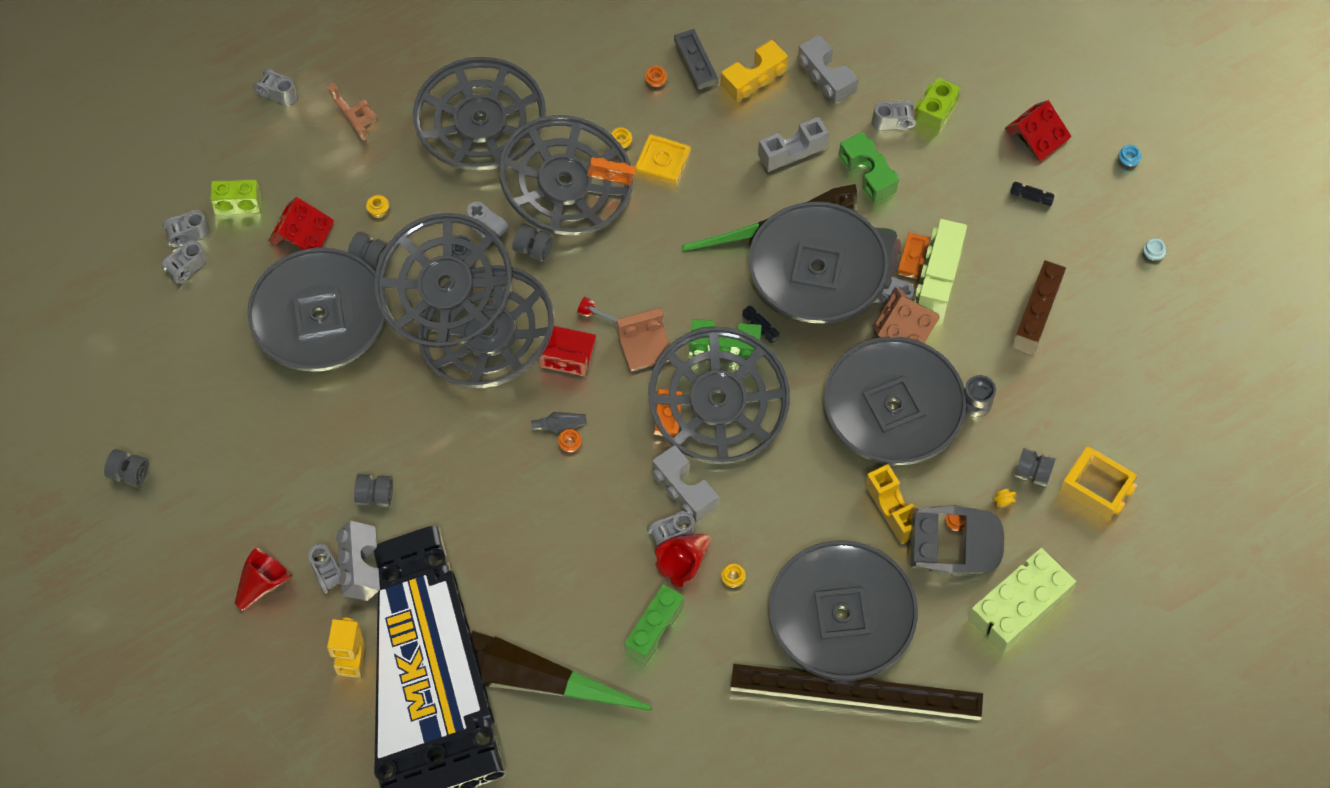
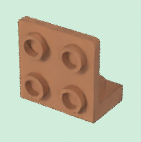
(905, 318)
(642, 338)

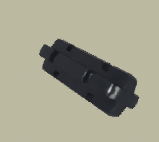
(1032, 193)
(749, 314)

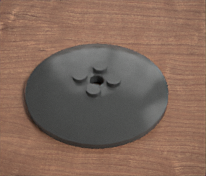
(823, 235)
(308, 282)
(902, 372)
(847, 578)

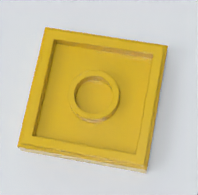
(662, 159)

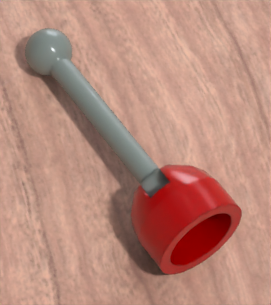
(588, 307)

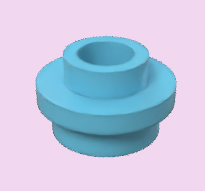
(1129, 150)

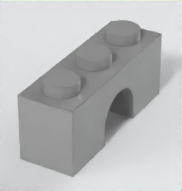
(836, 82)
(809, 139)
(695, 499)
(356, 577)

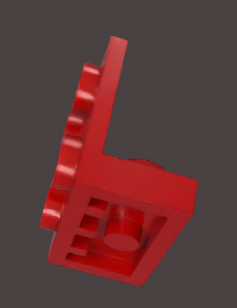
(1040, 129)
(301, 225)
(568, 351)

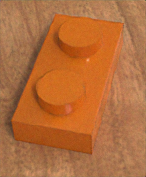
(611, 171)
(913, 255)
(666, 416)

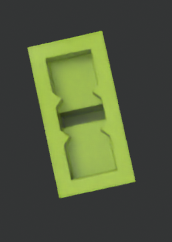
(940, 105)
(236, 197)

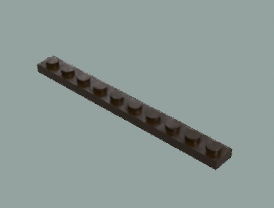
(859, 692)

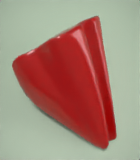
(681, 557)
(259, 577)

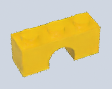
(742, 81)
(886, 493)
(347, 647)

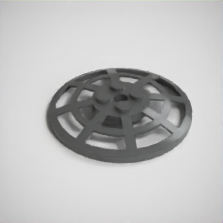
(475, 106)
(563, 165)
(435, 271)
(499, 340)
(719, 382)

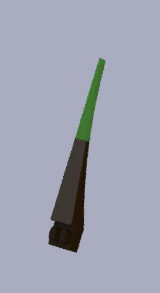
(843, 196)
(519, 669)

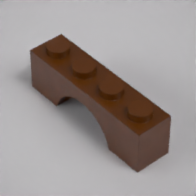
(1039, 307)

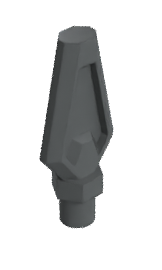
(559, 422)

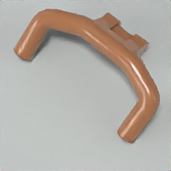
(352, 113)

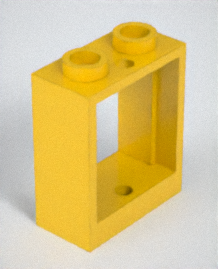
(1088, 498)

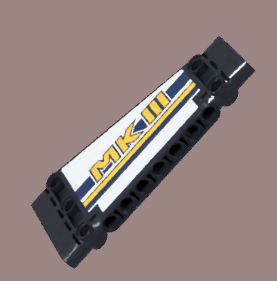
(428, 674)

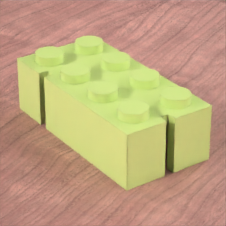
(941, 266)
(1022, 600)

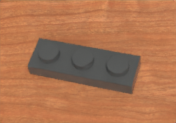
(696, 59)

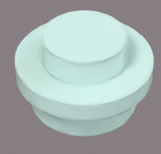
(1154, 249)

